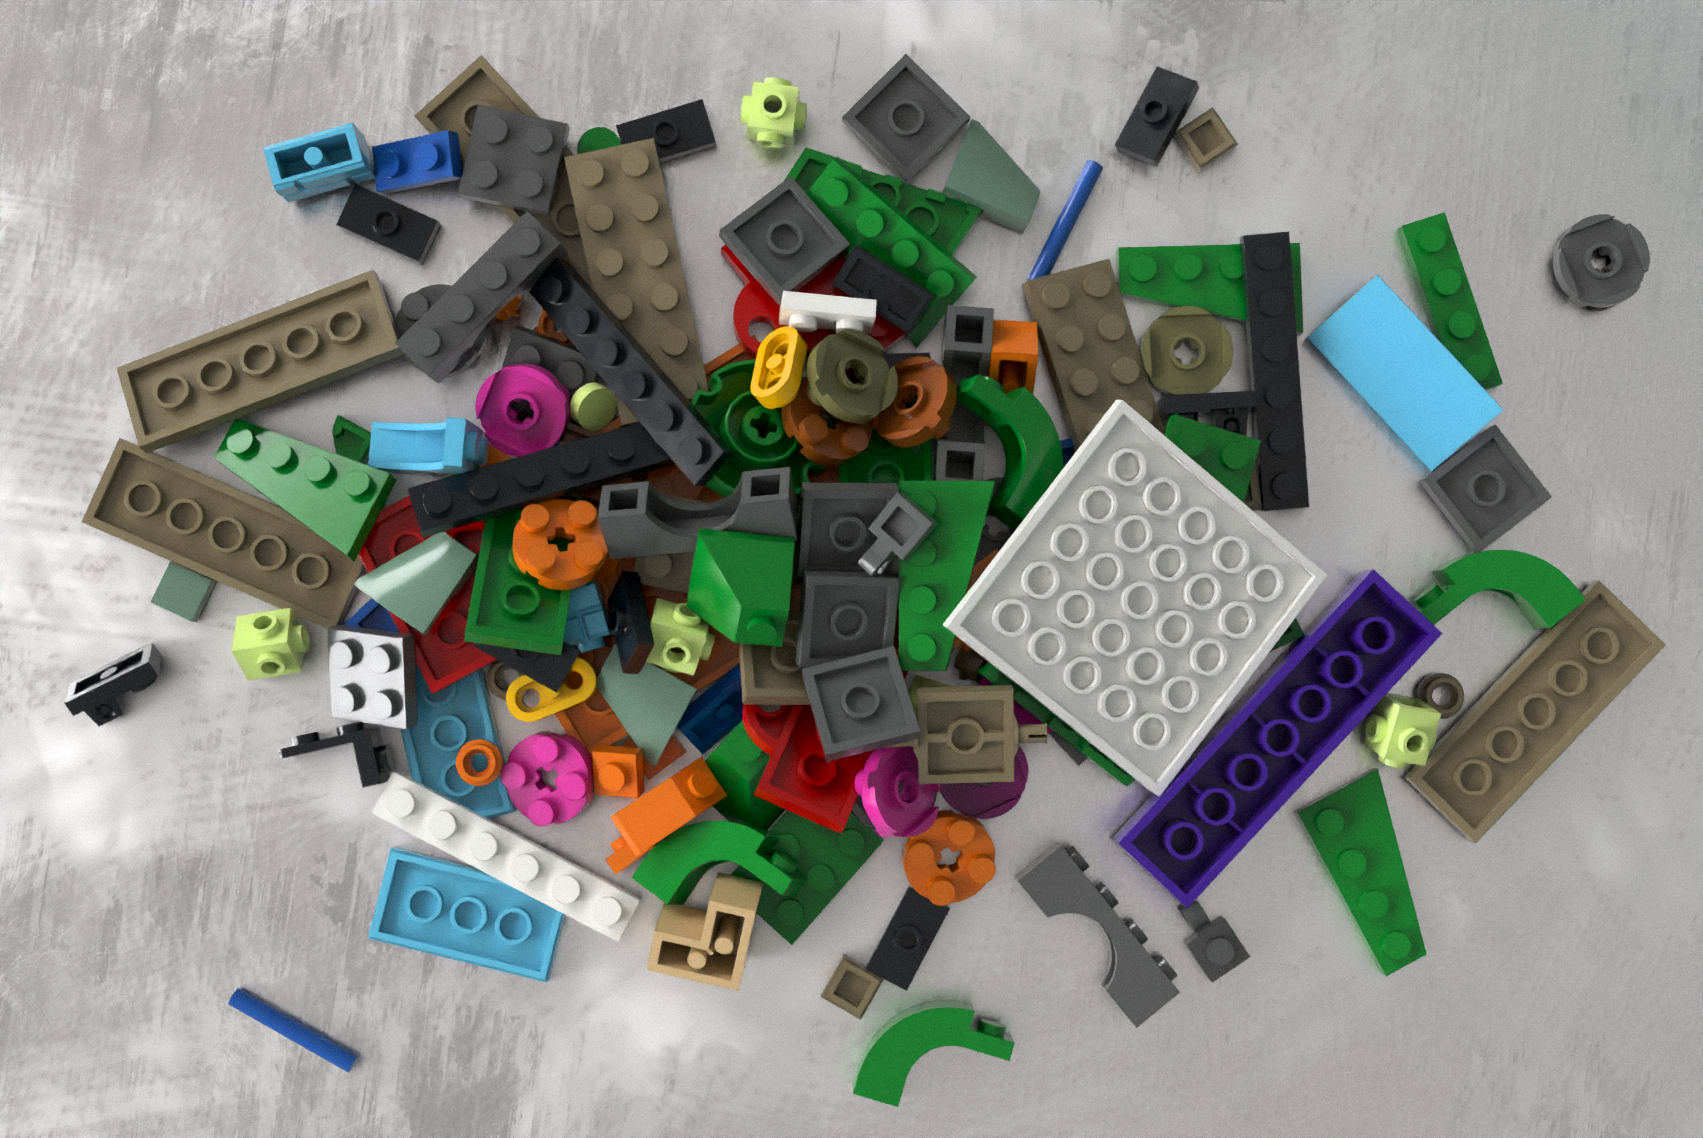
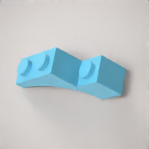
(428, 448)

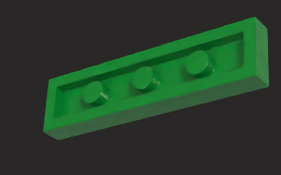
(1448, 296)

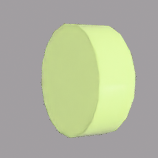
(593, 406)

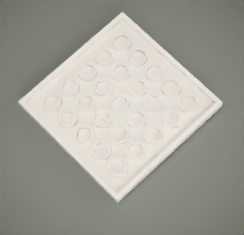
(1136, 598)

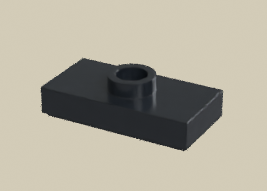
(1157, 116)
(675, 130)
(388, 224)
(897, 295)
(630, 622)
(542, 667)
(907, 939)

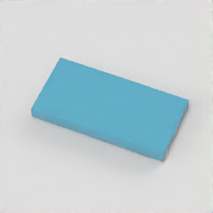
(1405, 373)
(445, 725)
(464, 916)

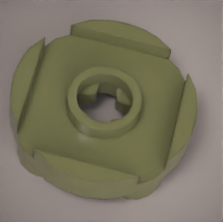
(1204, 333)
(832, 388)

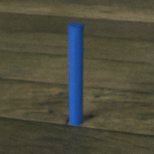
(1066, 220)
(293, 1030)

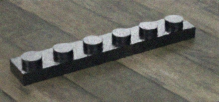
(1274, 370)
(631, 372)
(535, 478)

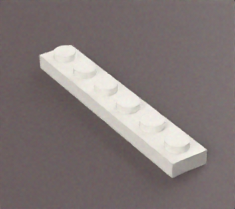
(506, 855)

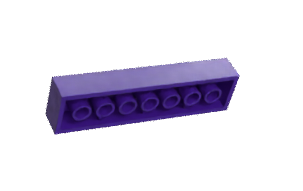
(1277, 736)

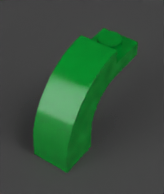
(1028, 441)
(1527, 581)
(690, 852)
(916, 1032)

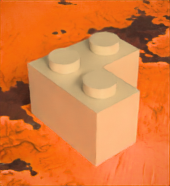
(708, 943)

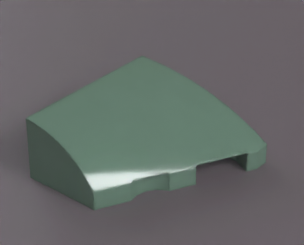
(991, 180)
(421, 580)
(645, 703)

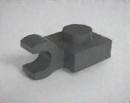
(900, 532)
(1213, 943)

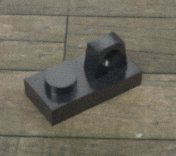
(1226, 409)
(101, 690)

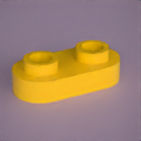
(779, 368)
(550, 701)

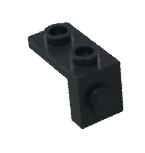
(372, 756)

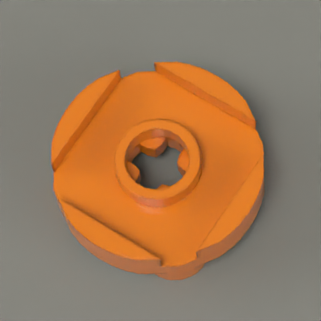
(565, 519)
(957, 881)

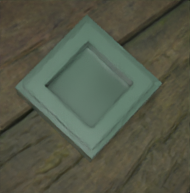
(183, 591)

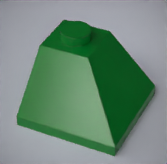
(742, 584)
(738, 769)

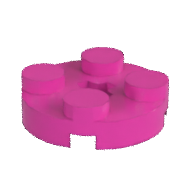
(499, 418)
(527, 789)
(881, 798)

